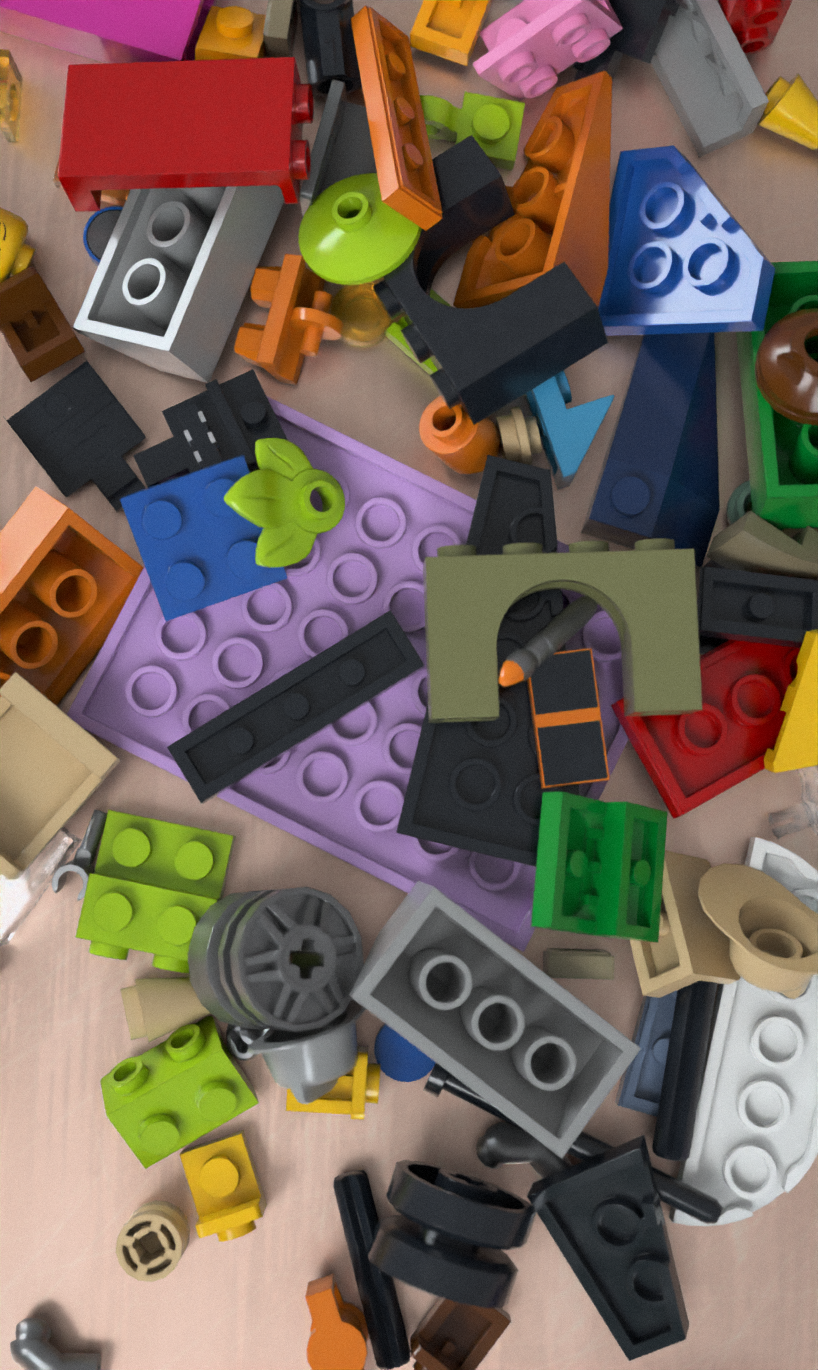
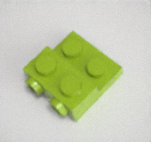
(152, 888)

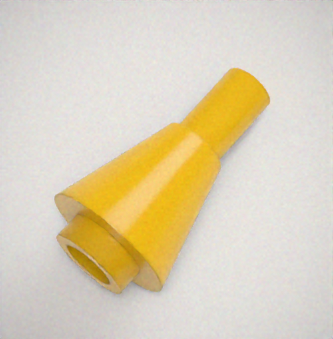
(792, 111)

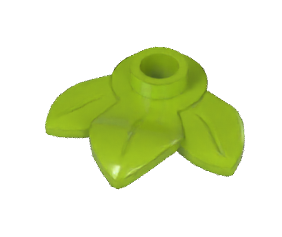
(281, 505)

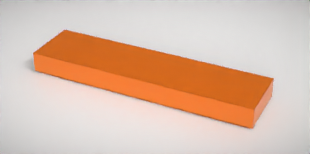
(396, 119)

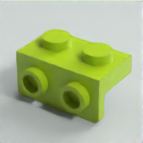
(176, 1092)

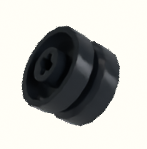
(451, 1234)

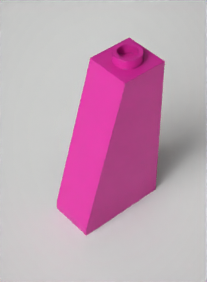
(110, 28)

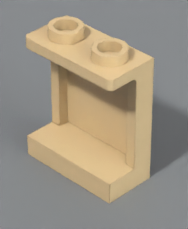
(44, 773)

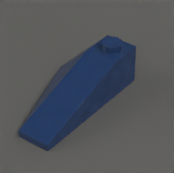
(663, 450)

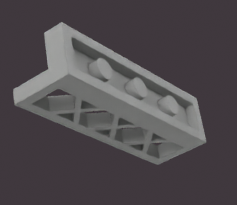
(708, 76)

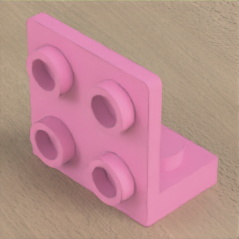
(542, 40)

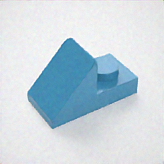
(563, 431)

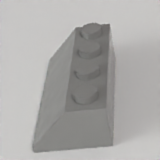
(178, 274)
(491, 1018)

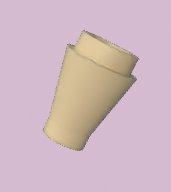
(160, 1006)

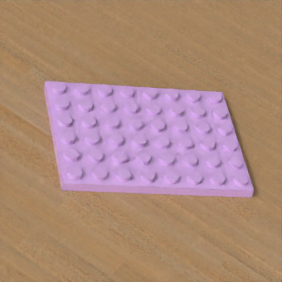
(352, 778)

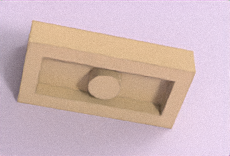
(688, 941)

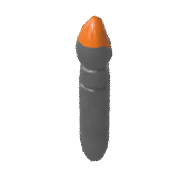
(524, 662)

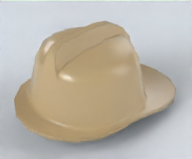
(767, 927)

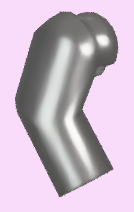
(34, 1352)

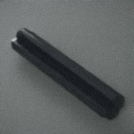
(684, 1071)
(374, 1286)

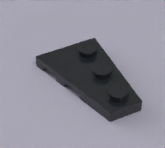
(618, 1245)

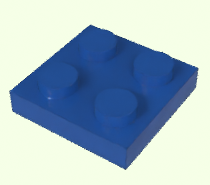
(195, 542)

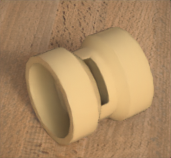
(159, 1227)

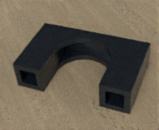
(496, 349)

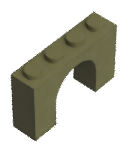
(641, 590)

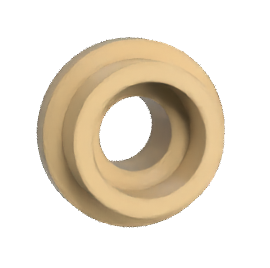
(518, 436)

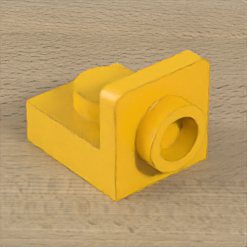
(224, 1186)

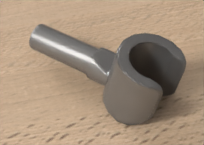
(84, 856)

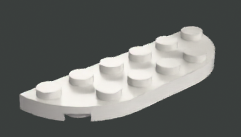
(758, 1078)

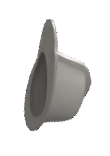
(313, 1058)

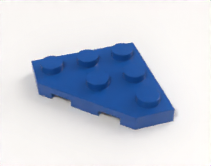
(678, 254)

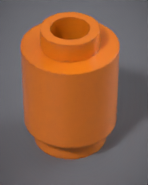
(456, 439)

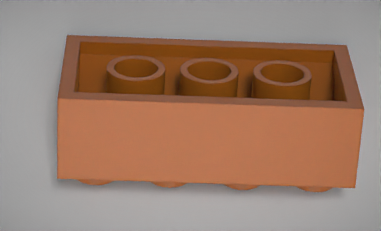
(57, 593)

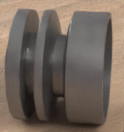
(244, 966)

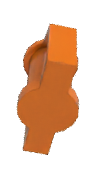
(336, 1328)

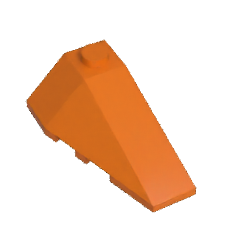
(555, 201)

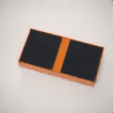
(568, 720)

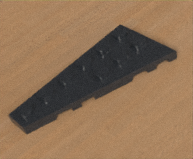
(481, 779)

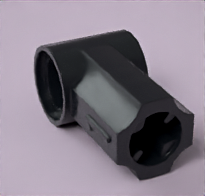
(329, 45)

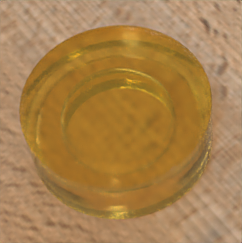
(362, 315)

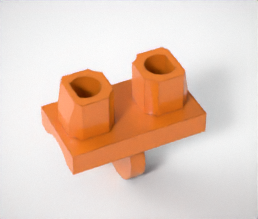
(295, 319)

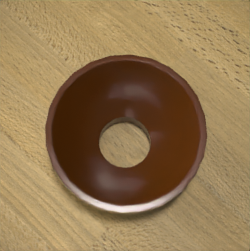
(786, 371)

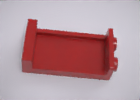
(184, 127)

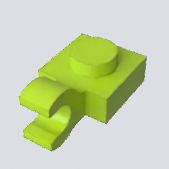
(489, 119)

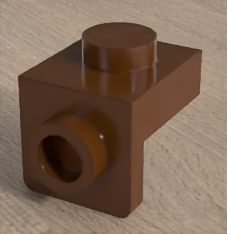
(35, 325)
(456, 1336)

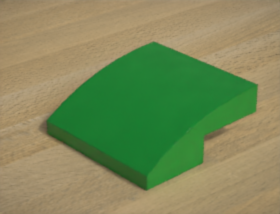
(599, 867)

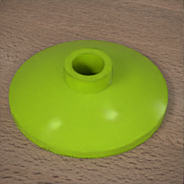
(353, 234)

